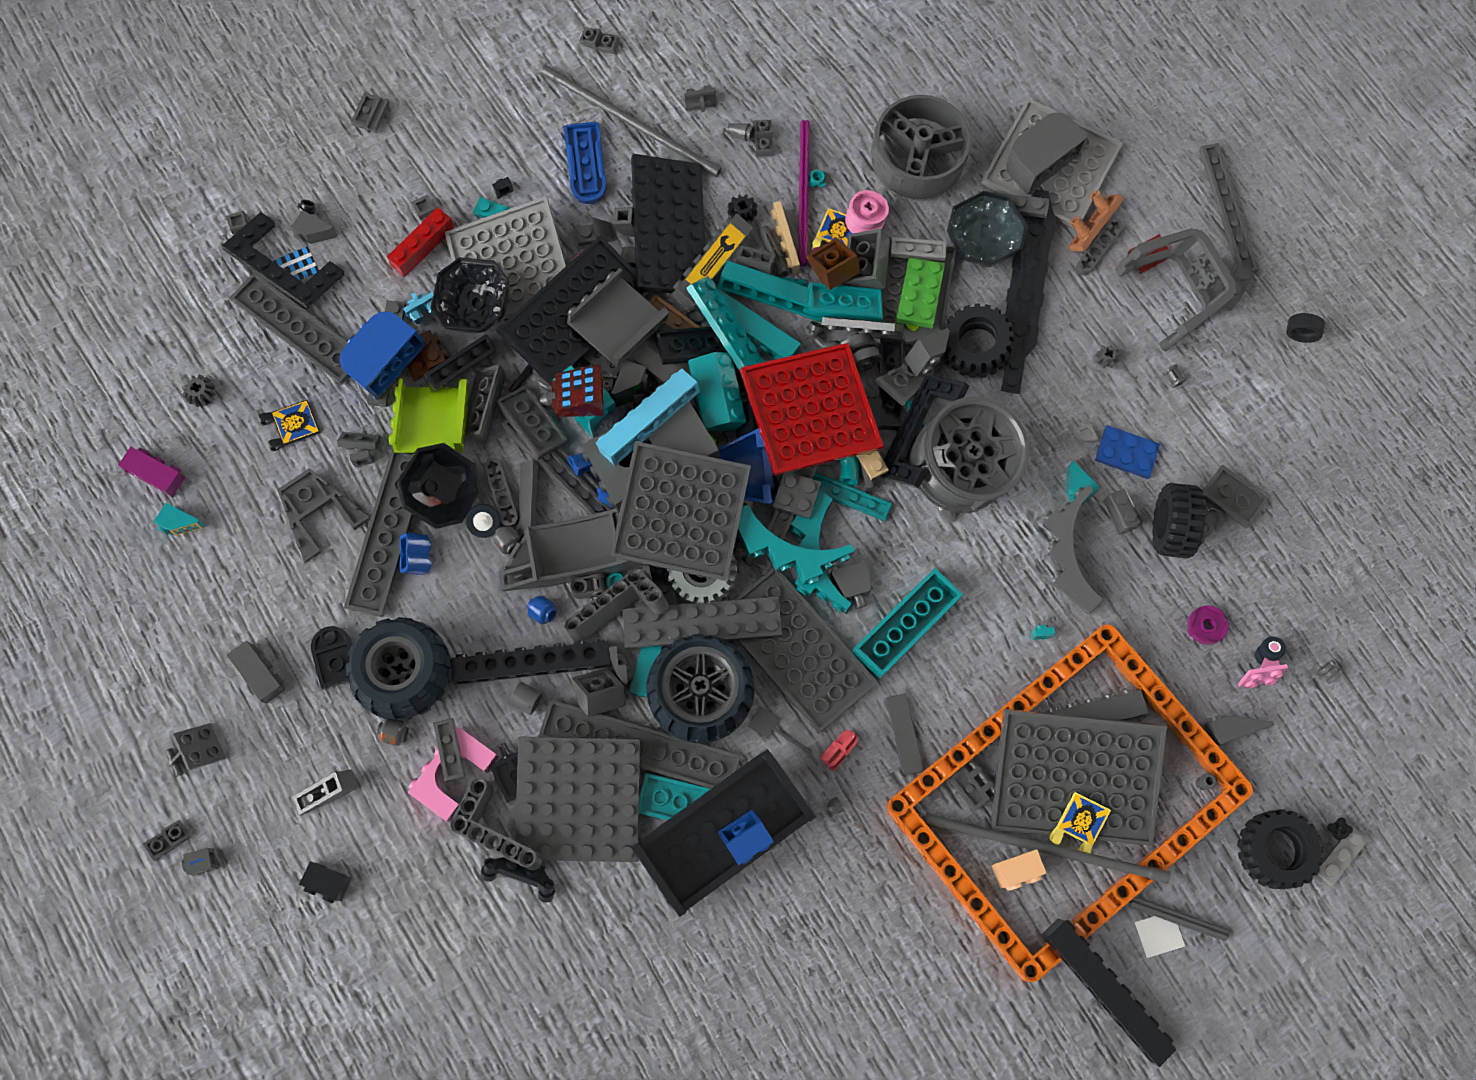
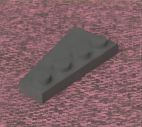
(903, 383)

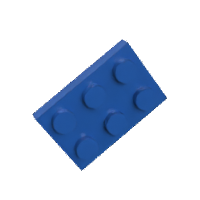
(1127, 452)

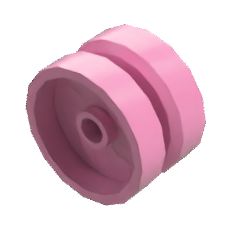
(866, 212)

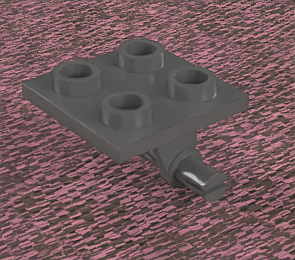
(196, 748)

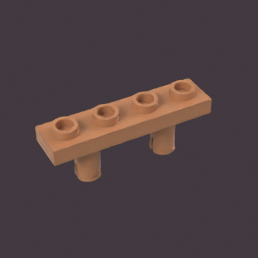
(1088, 231)

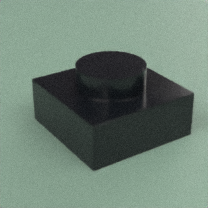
(502, 187)

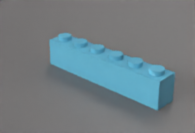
(648, 416)

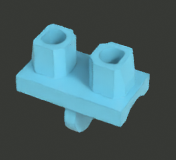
(417, 306)

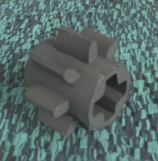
(1107, 356)

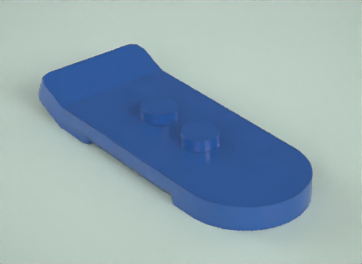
(585, 162)

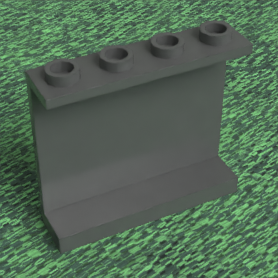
(616, 318)

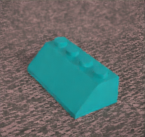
(719, 393)

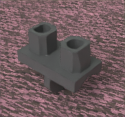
(700, 99)

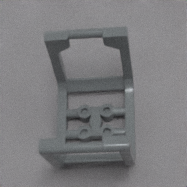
(1188, 238)

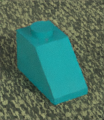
(1078, 478)

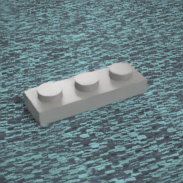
(918, 249)
(1341, 856)

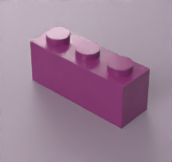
(152, 470)

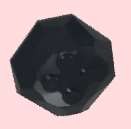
(439, 485)

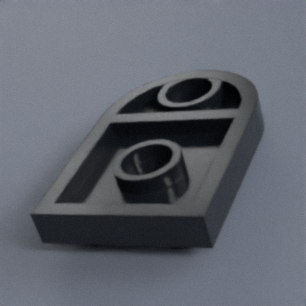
(331, 657)

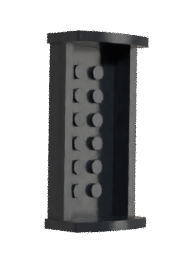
(687, 852)

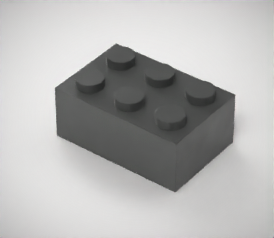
(873, 254)

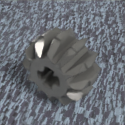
(193, 386)

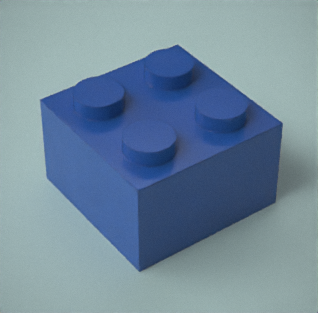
(746, 837)

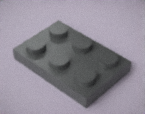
(1234, 496)

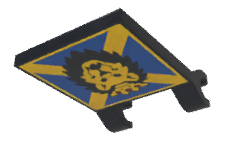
(292, 423)

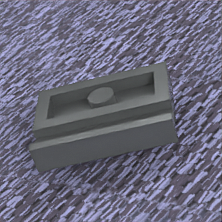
(370, 112)

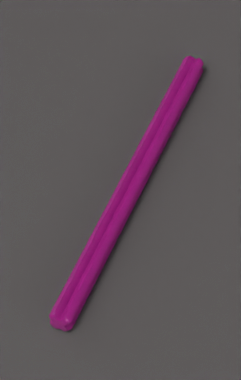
(803, 192)

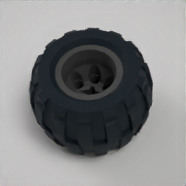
(417, 687)

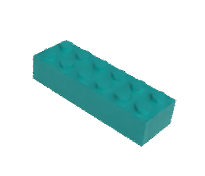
(907, 623)

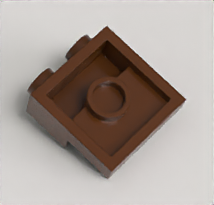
(428, 357)

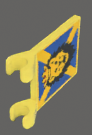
(831, 228)
(1081, 820)

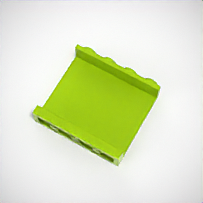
(429, 417)

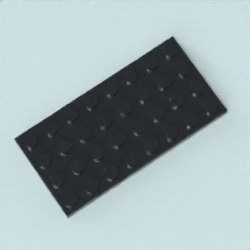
(666, 220)
(540, 326)

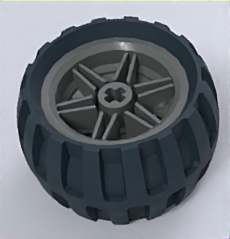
(730, 705)

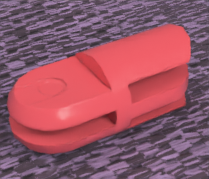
(839, 749)

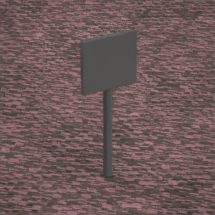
(765, 724)

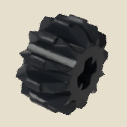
(749, 206)

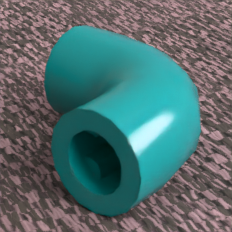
(850, 471)

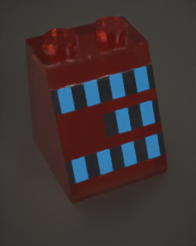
(579, 392)

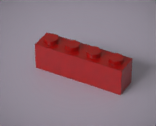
(420, 242)

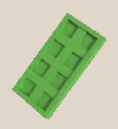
(920, 293)

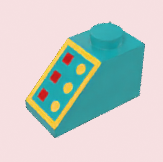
(176, 521)

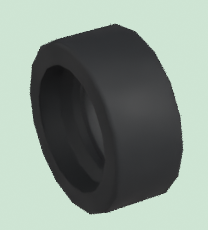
(1305, 327)

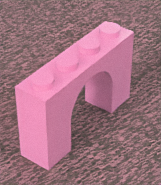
(427, 787)

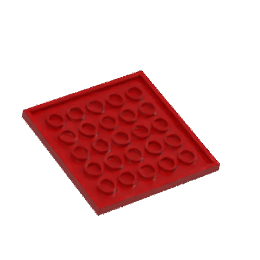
(811, 408)

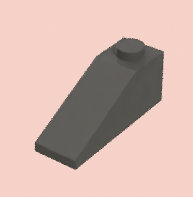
(1232, 727)
(325, 791)

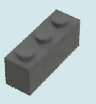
(256, 671)

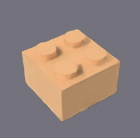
(1018, 869)

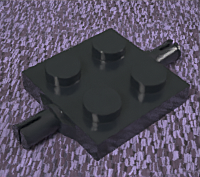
(506, 773)

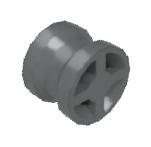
(1330, 671)

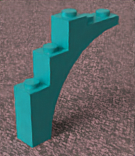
(810, 530)
(807, 562)

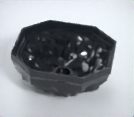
(470, 295)

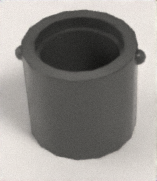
(525, 698)

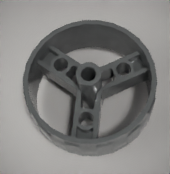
(896, 125)

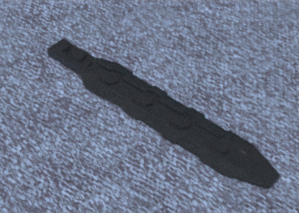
(1026, 293)

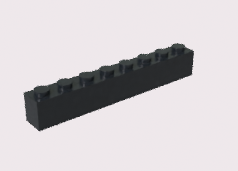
(1109, 992)

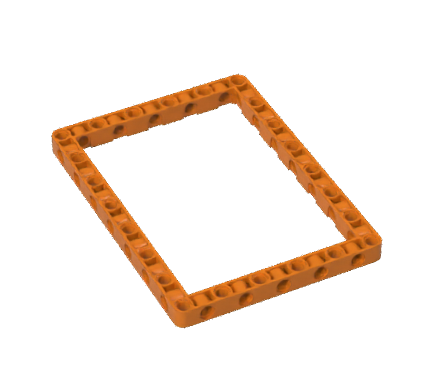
(1163, 857)

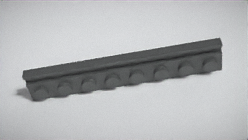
(579, 488)

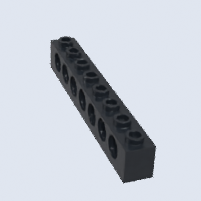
(580, 663)

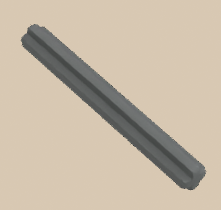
(1179, 918)

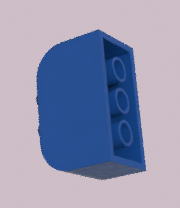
(380, 352)

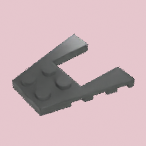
(305, 496)

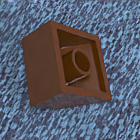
(834, 263)

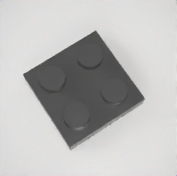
(796, 495)

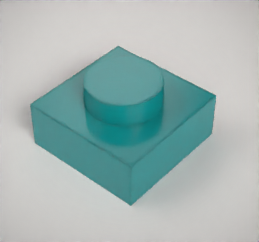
(1042, 632)

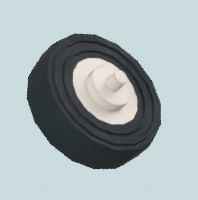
(483, 520)

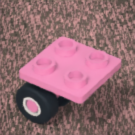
(1268, 657)

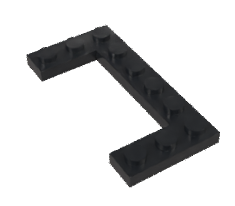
(305, 294)
(929, 389)

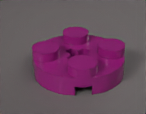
(1199, 632)

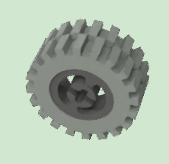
(703, 592)

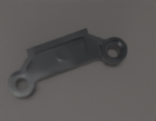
(513, 870)

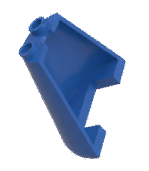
(751, 451)

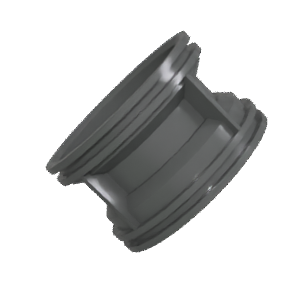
(995, 430)

